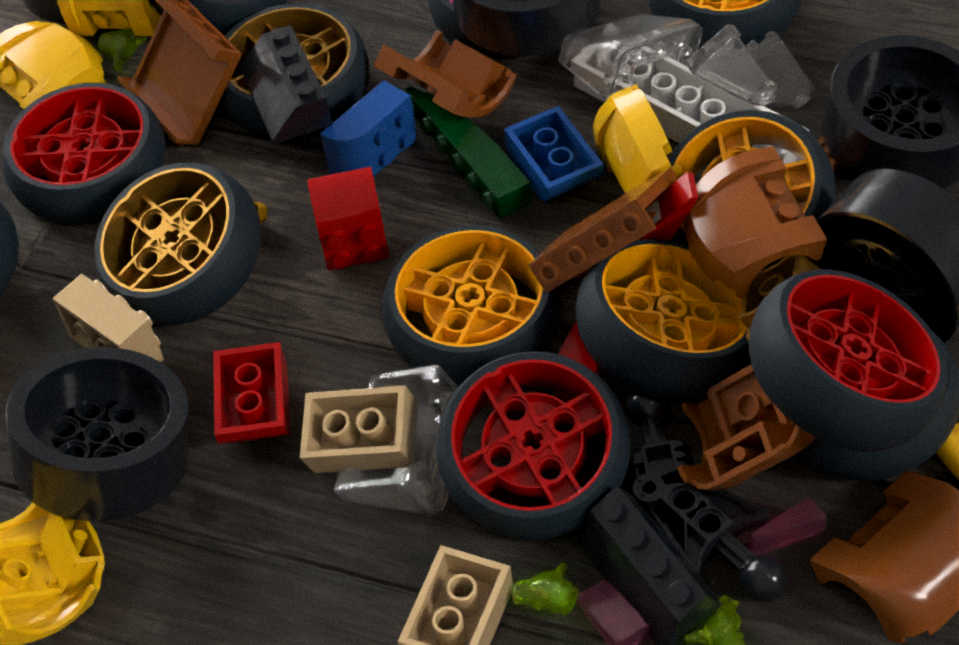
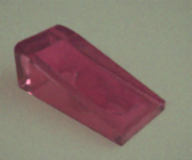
(792, 527)
(613, 615)

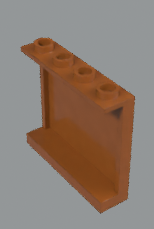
(184, 71)
(600, 234)

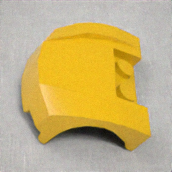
(88, 16)
(44, 58)
(631, 139)
(46, 574)

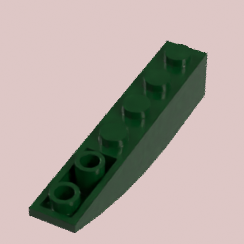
(475, 155)

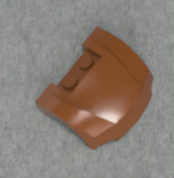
(456, 74)
(748, 220)

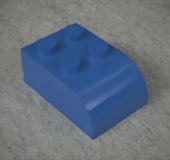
(371, 131)
(552, 154)

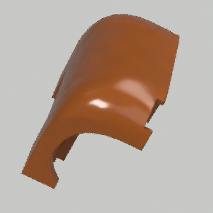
(739, 433)
(903, 558)

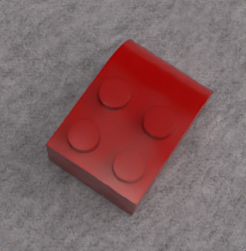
(348, 218)
(250, 393)

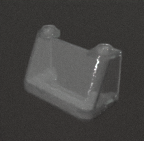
(614, 50)
(755, 72)
(420, 485)

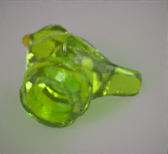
(119, 45)
(547, 591)
(720, 627)

